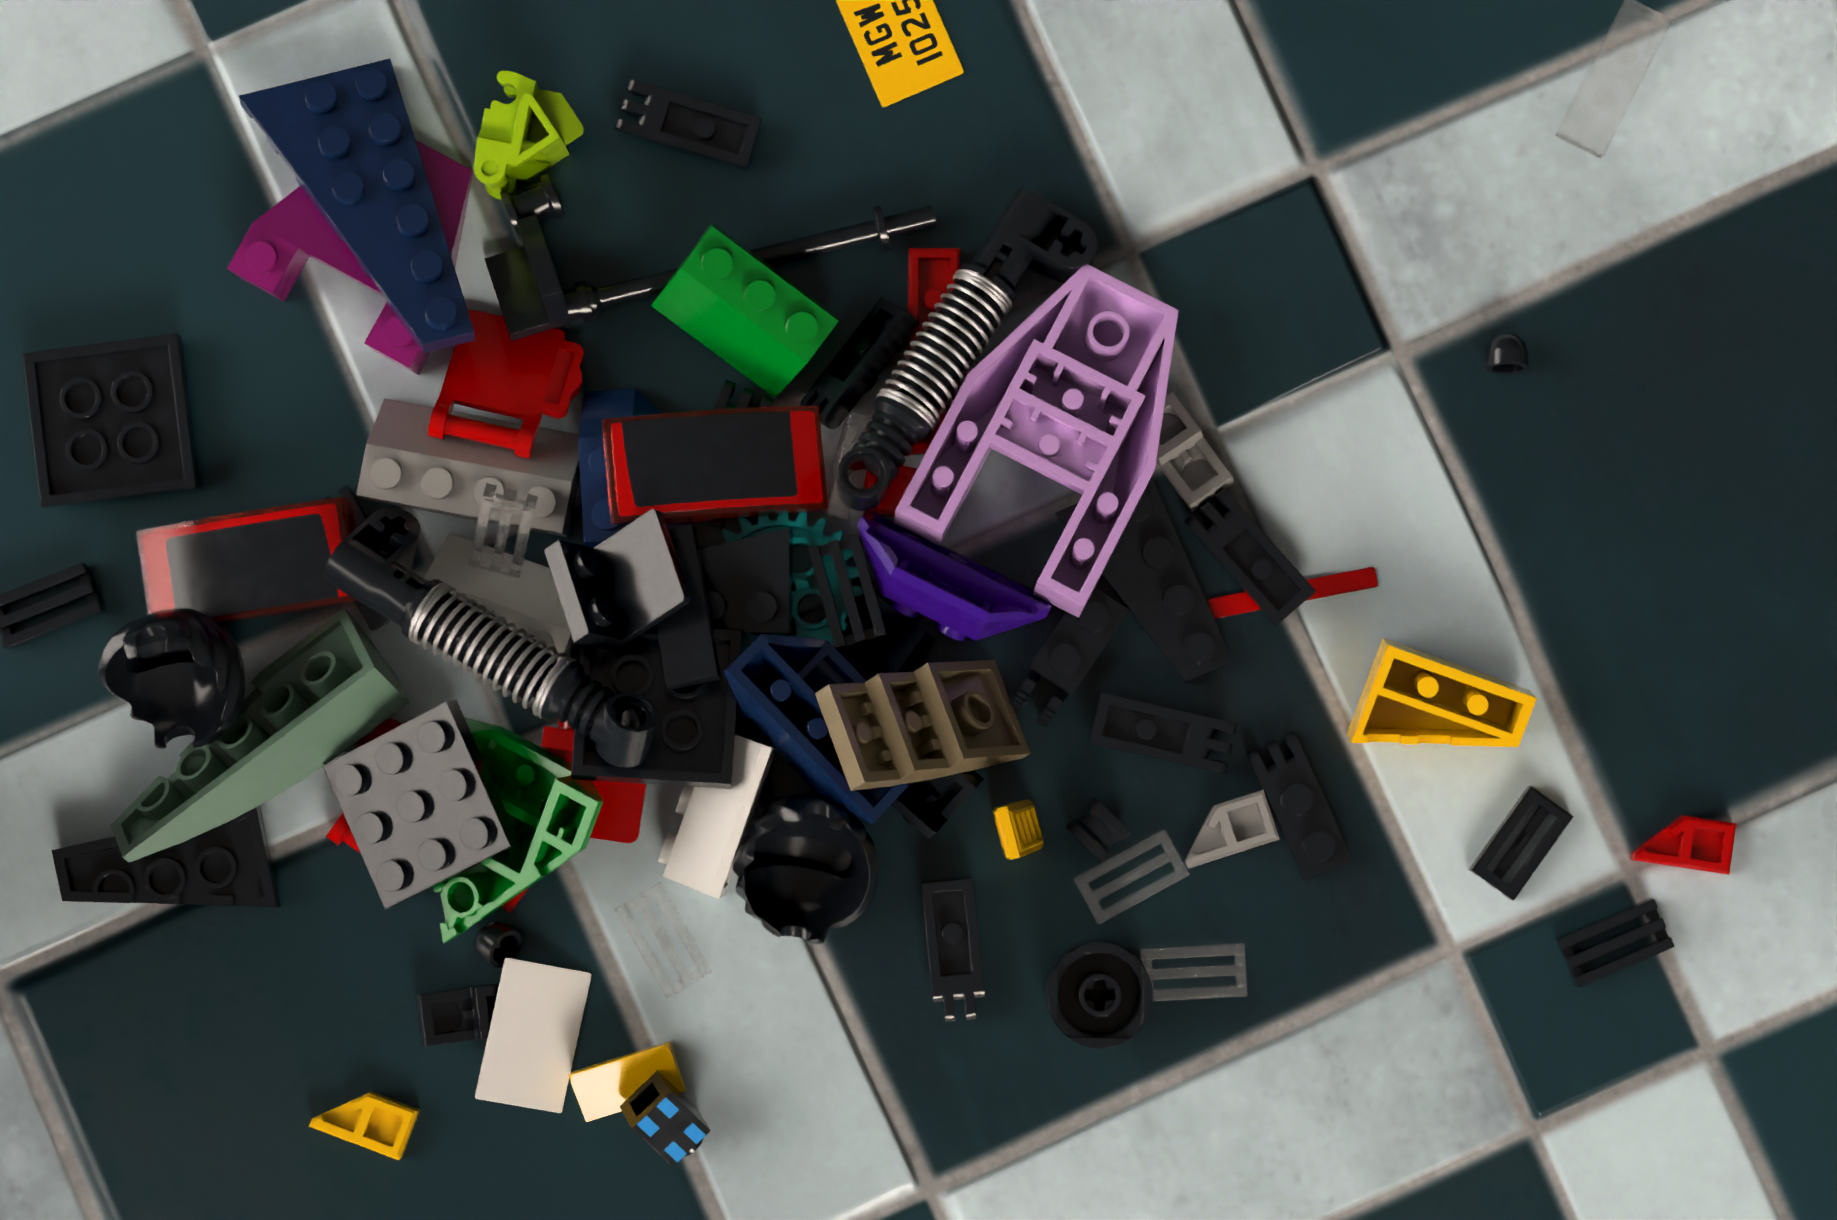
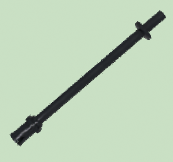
(587, 300)

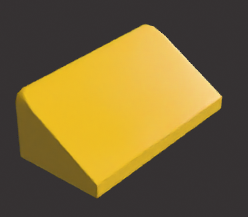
(609, 1083)

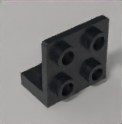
(619, 584)

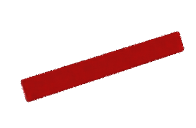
(1324, 587)

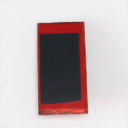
(715, 464)
(246, 561)

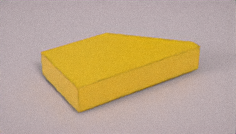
(371, 1123)

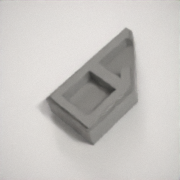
(1233, 829)

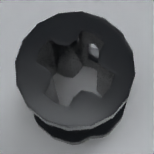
(535, 199)

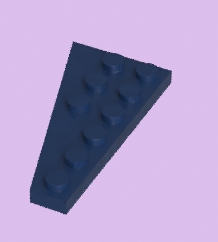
(365, 175)

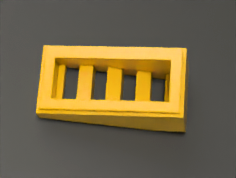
(1018, 829)

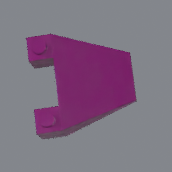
(295, 230)

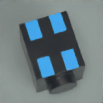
(665, 1119)

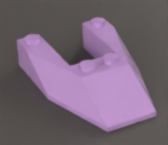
(1072, 399)

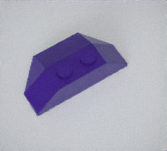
(945, 584)

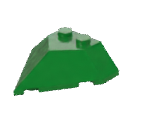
(549, 817)

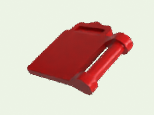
(508, 379)

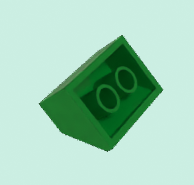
(745, 311)

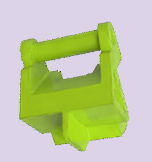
(522, 136)

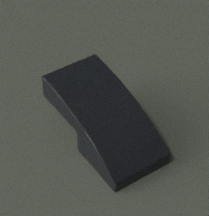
(455, 1014)

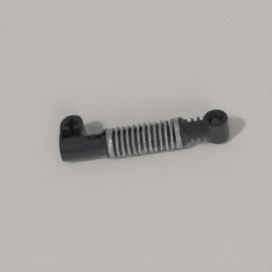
(979, 296)
(376, 570)

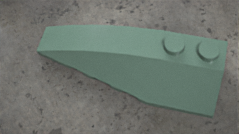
(293, 723)

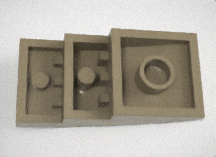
(922, 724)

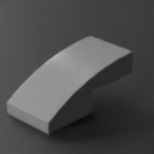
(1188, 457)

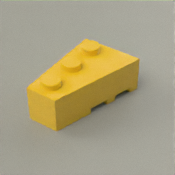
(1436, 701)

